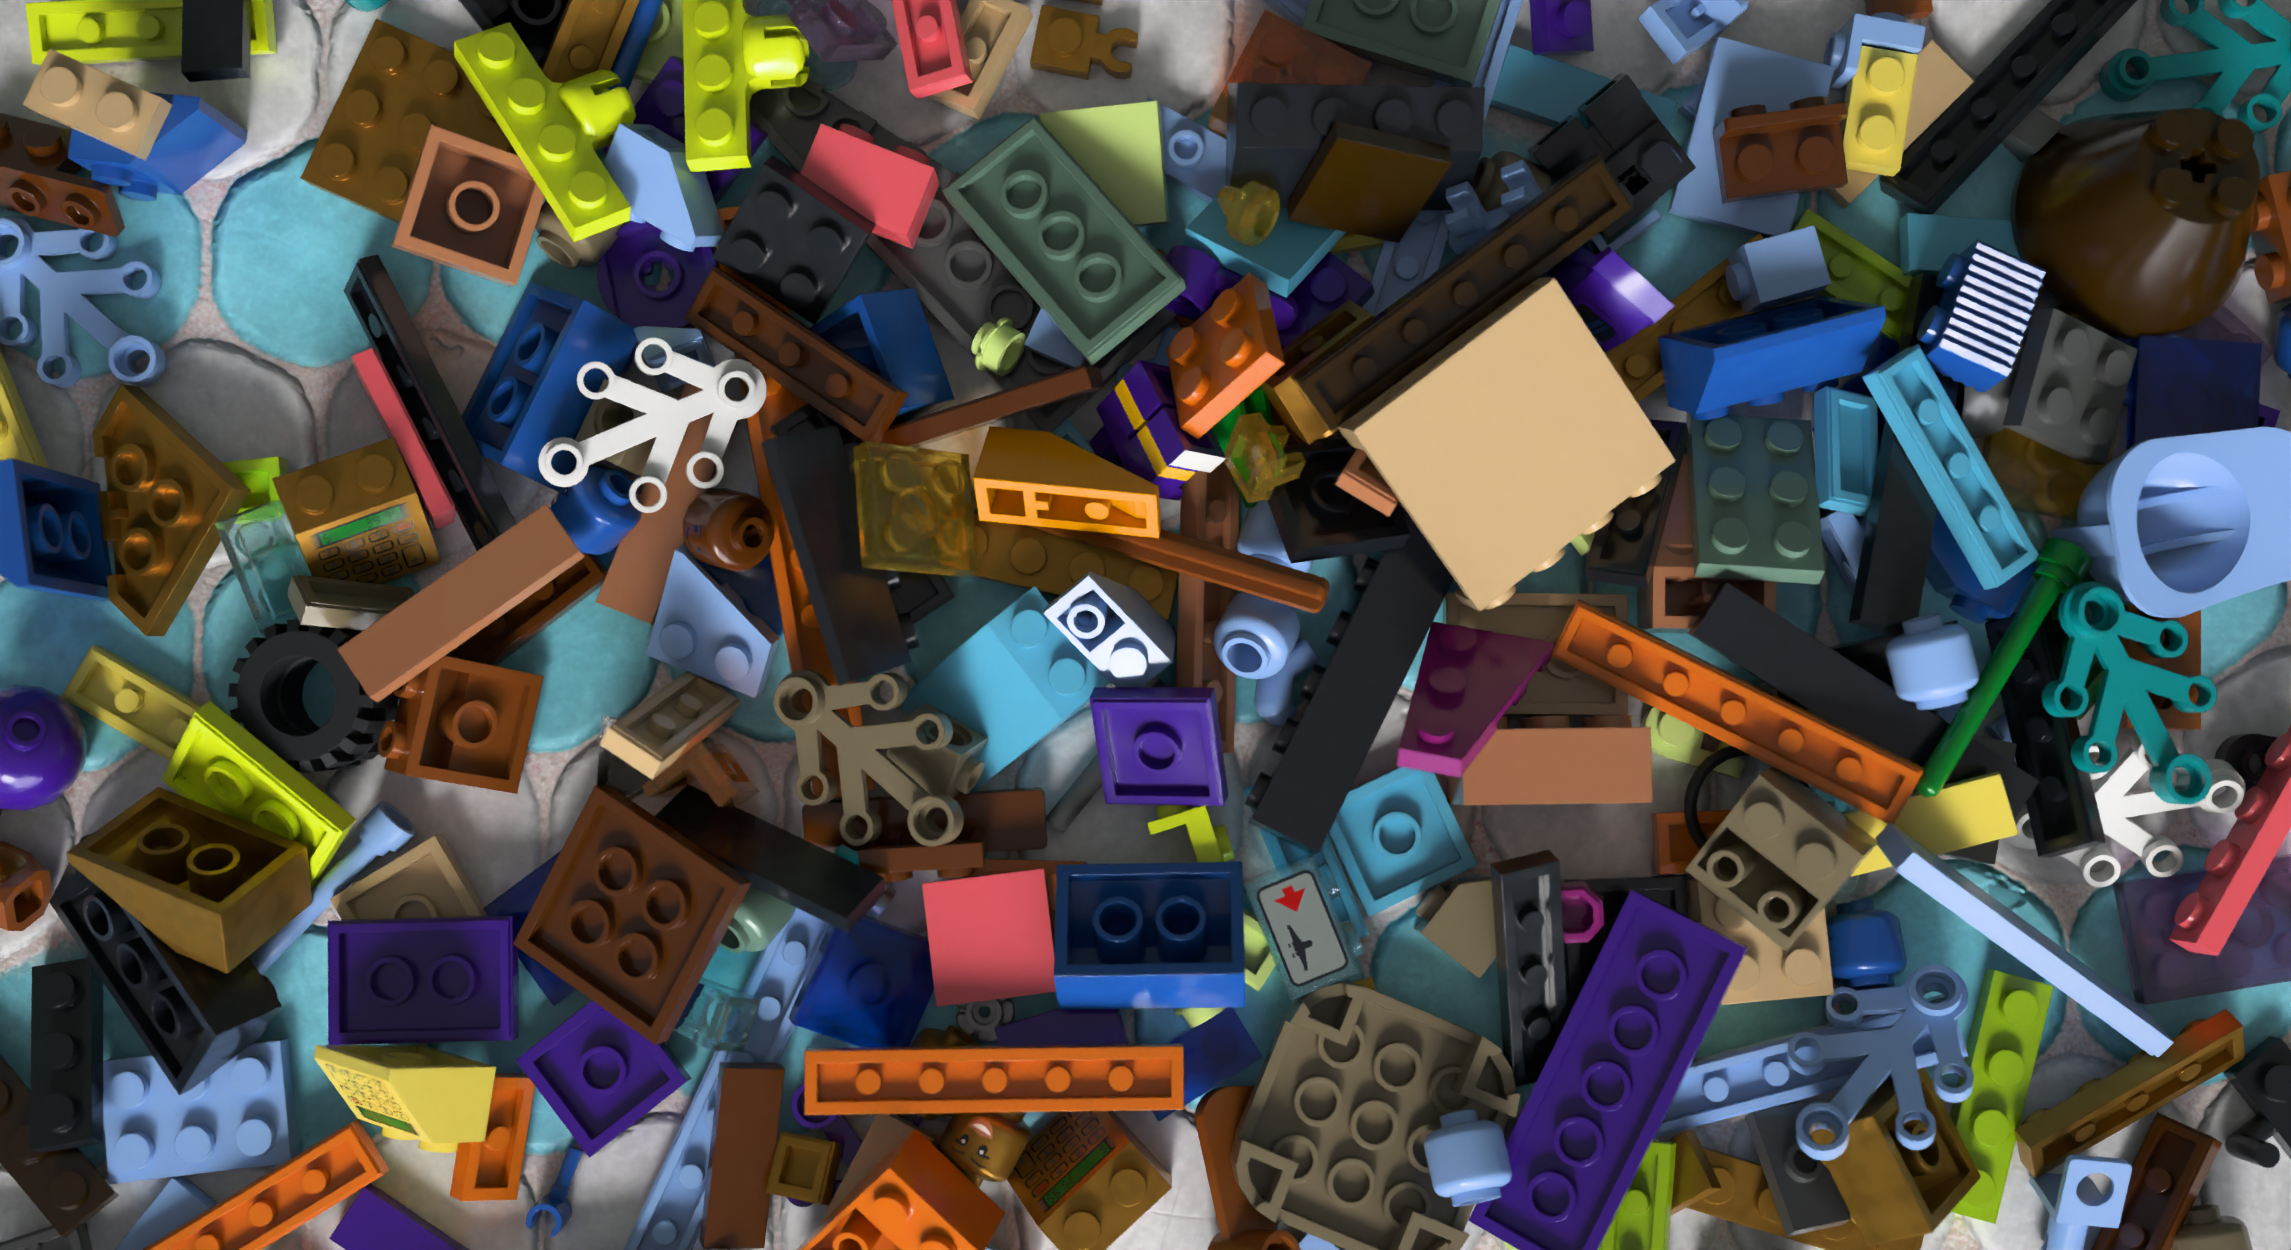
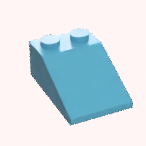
(1011, 683)

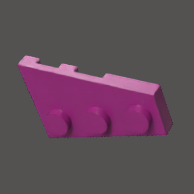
(1462, 693)

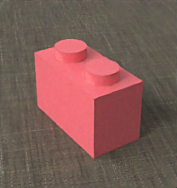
(875, 182)

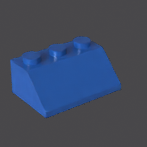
(1767, 354)
(532, 379)
(52, 532)
(1149, 936)

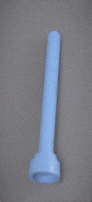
(383, 831)

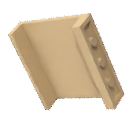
(1511, 443)

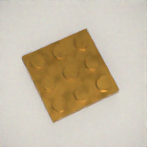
(383, 117)

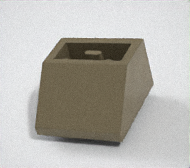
(1780, 856)

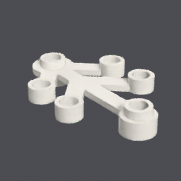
(663, 419)
(2118, 804)

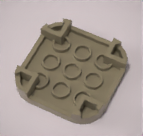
(1346, 1115)

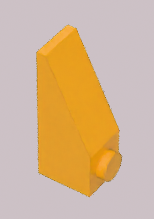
(1056, 484)

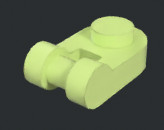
(1683, 743)

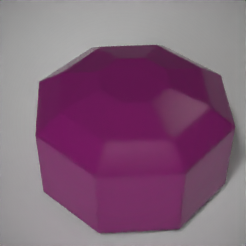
(1580, 911)

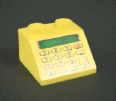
(413, 1091)

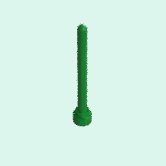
(2057, 569)

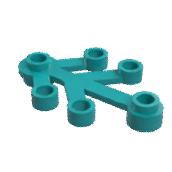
(2230, 58)
(2126, 688)

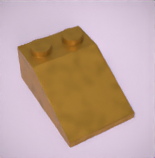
(197, 876)

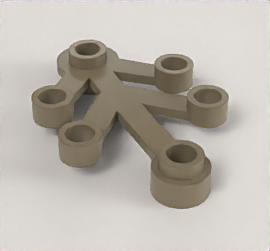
(861, 754)

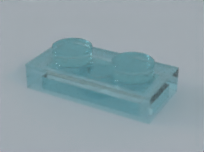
(264, 560)

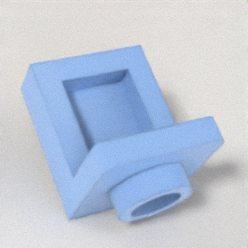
(1688, 25)
(1880, 31)

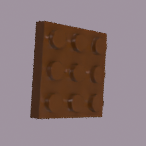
(631, 913)

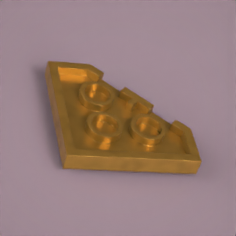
(158, 507)

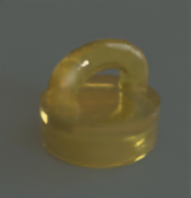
(1249, 211)

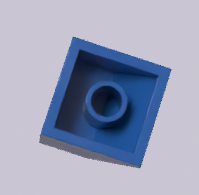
(186, 149)
(894, 340)

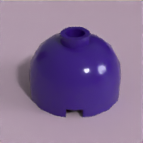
(39, 746)

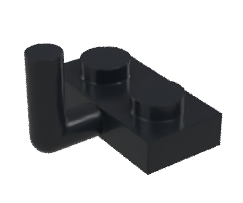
(2265, 1085)

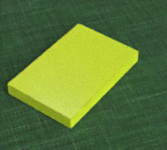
(243, 778)

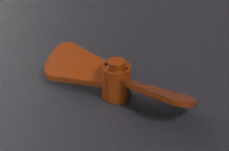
(1238, 1221)

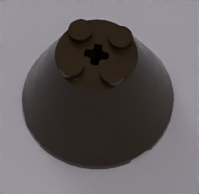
(2139, 217)

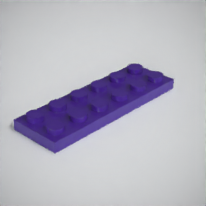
(1611, 1078)

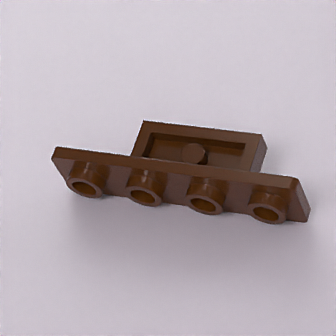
(43, 180)
(991, 824)

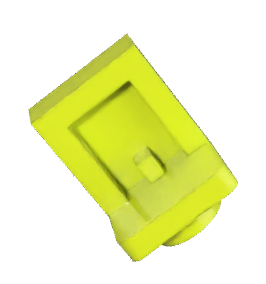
(1208, 842)

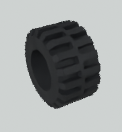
(273, 702)

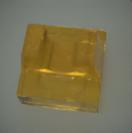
(1258, 457)

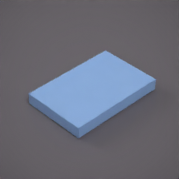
(1734, 79)

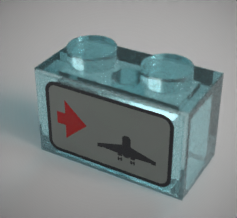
(1302, 925)

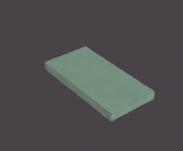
(1064, 240)

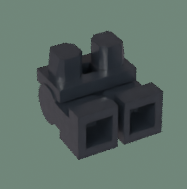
(1621, 123)

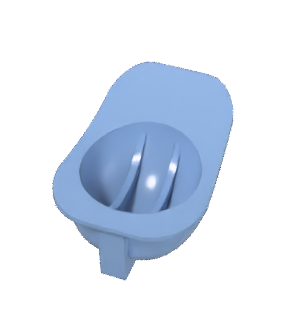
(2189, 519)

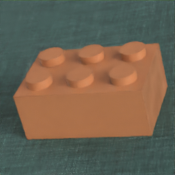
(1559, 764)

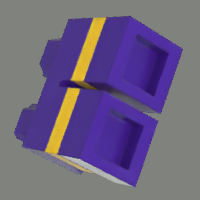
(1146, 435)

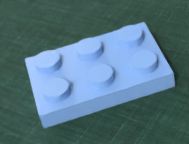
(224, 1123)

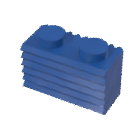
(1979, 315)

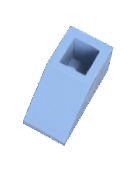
(660, 187)
(1114, 629)

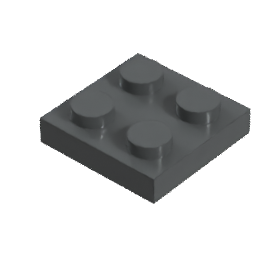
(2070, 387)

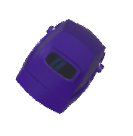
(1610, 295)

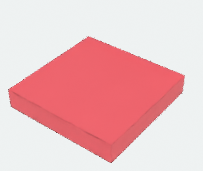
(990, 936)

